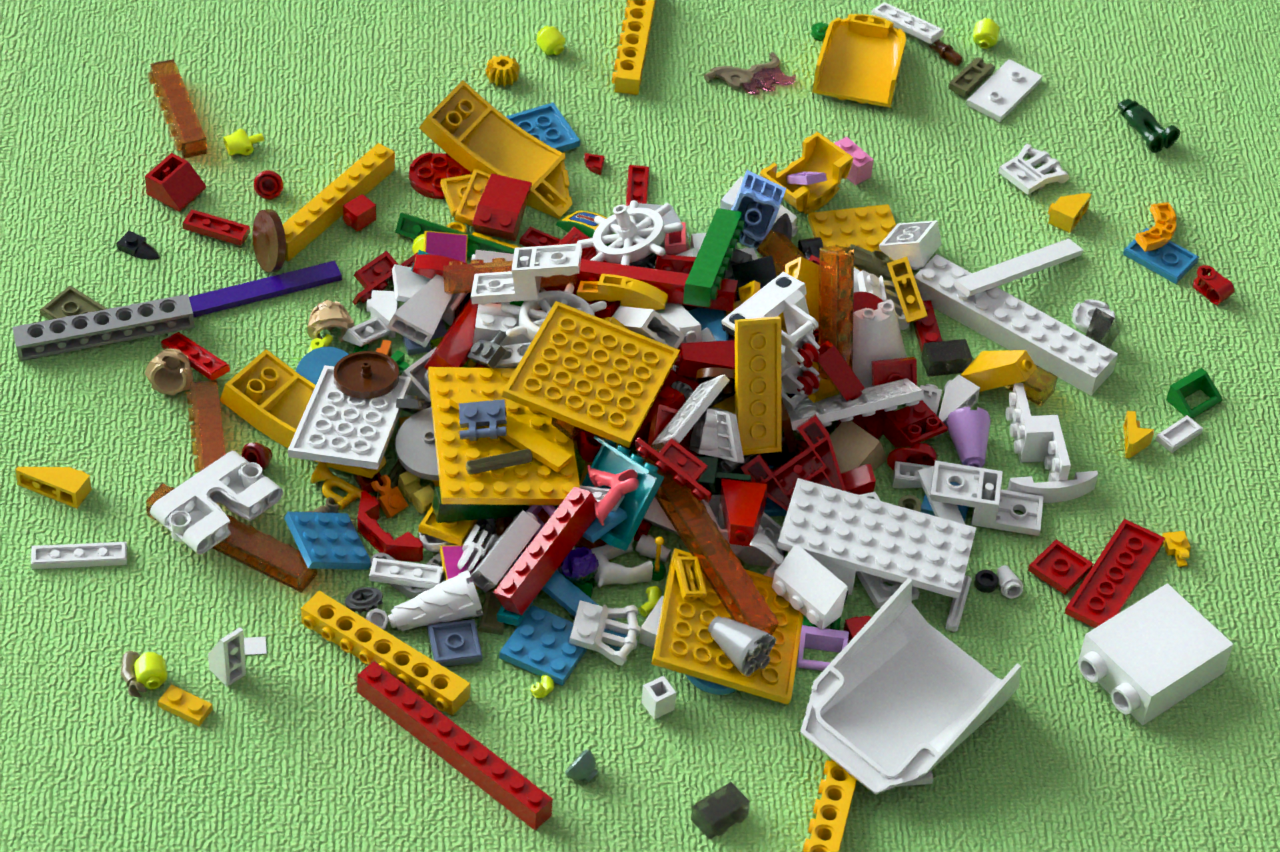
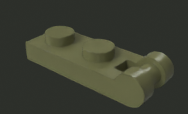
(971, 77)

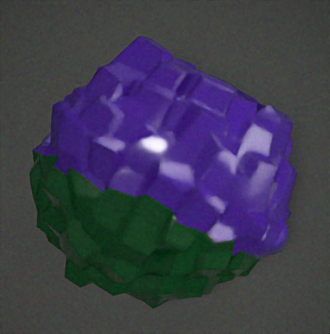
(580, 565)

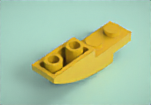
(624, 289)

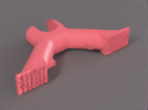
(620, 485)

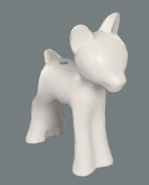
(613, 573)

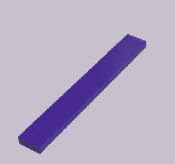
(265, 288)

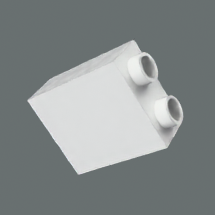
(1154, 654)

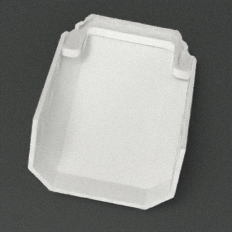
(900, 698)

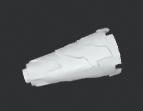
(445, 602)

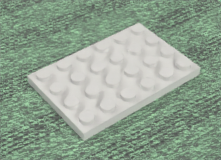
(874, 398)
(346, 427)

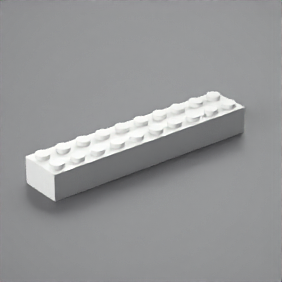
(1018, 327)

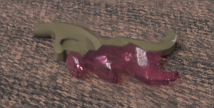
(757, 77)

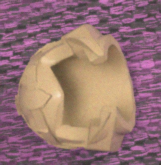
(328, 316)
(170, 372)

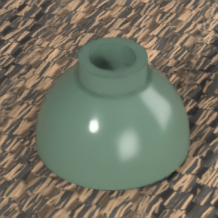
(583, 767)

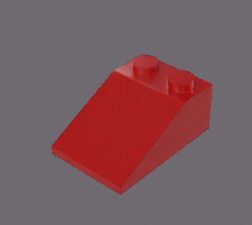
(502, 207)

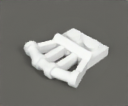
(1028, 178)
(883, 289)
(590, 626)

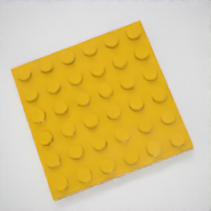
(591, 374)
(688, 647)

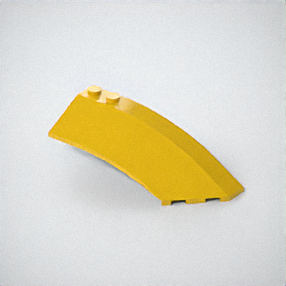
(490, 142)
(274, 401)

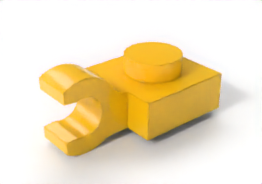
(1177, 545)

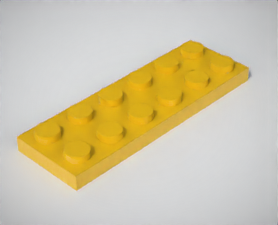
(758, 384)

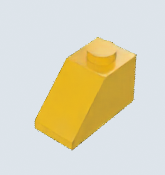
(1068, 211)

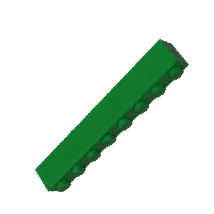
(713, 258)

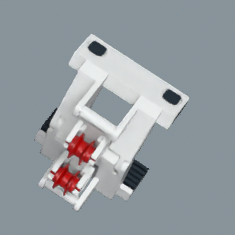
(797, 345)

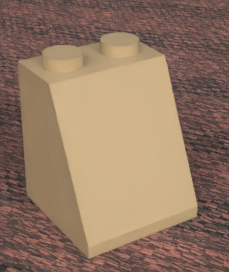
(856, 447)

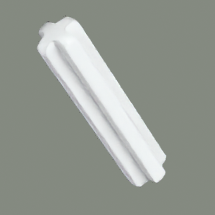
(957, 606)

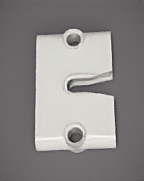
(192, 508)

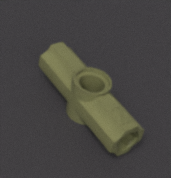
(872, 262)

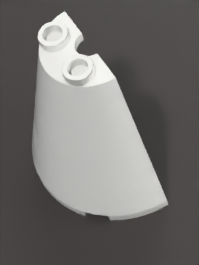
(875, 338)

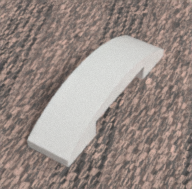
(1056, 490)

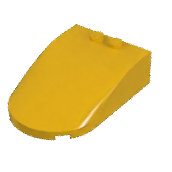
(860, 60)

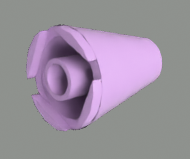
(970, 434)

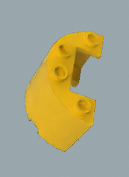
(817, 156)
(802, 270)

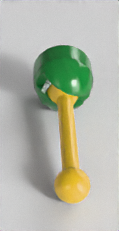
(657, 564)

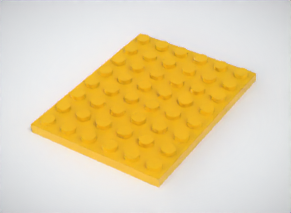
(514, 485)

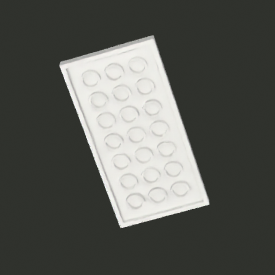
(877, 538)

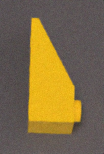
(907, 289)
(57, 483)

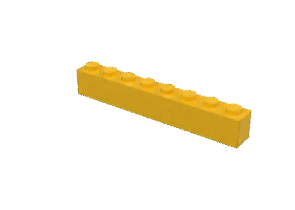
(328, 204)

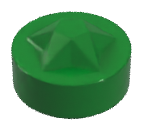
(819, 30)

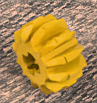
(502, 70)

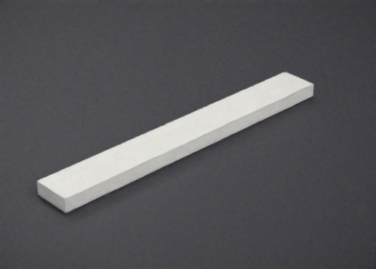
(1017, 267)

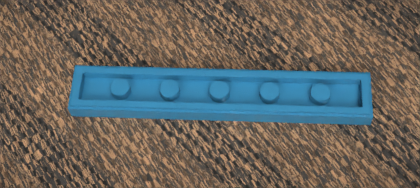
(568, 597)

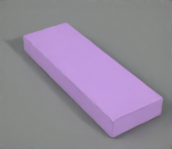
(806, 178)

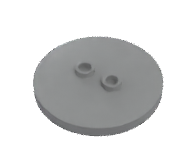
(417, 445)

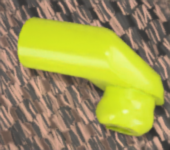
(654, 594)
(543, 688)

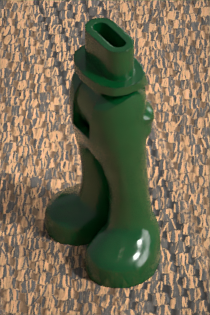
(1141, 118)

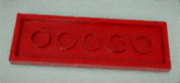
(1115, 574)

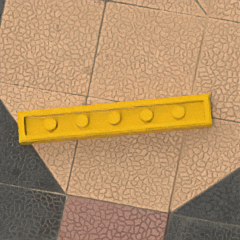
(522, 436)

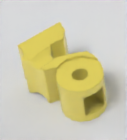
(420, 496)

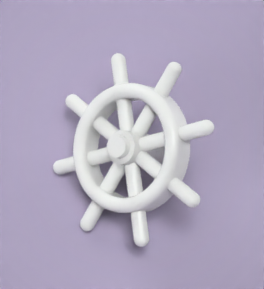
(629, 234)
(545, 302)

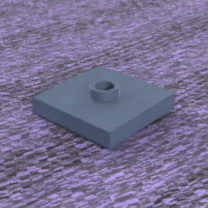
(455, 643)

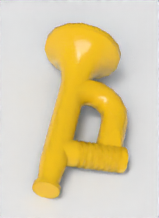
(322, 473)

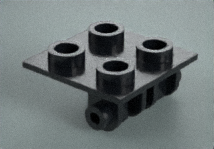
(760, 270)

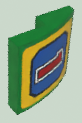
(581, 220)

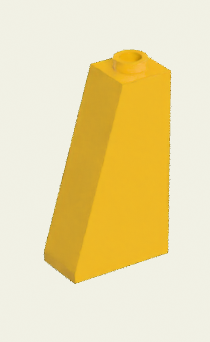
(999, 369)

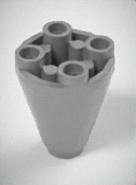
(742, 644)

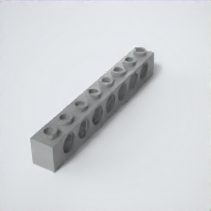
(103, 327)

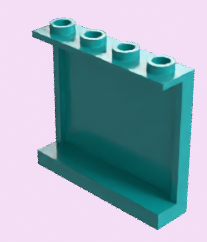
(636, 503)

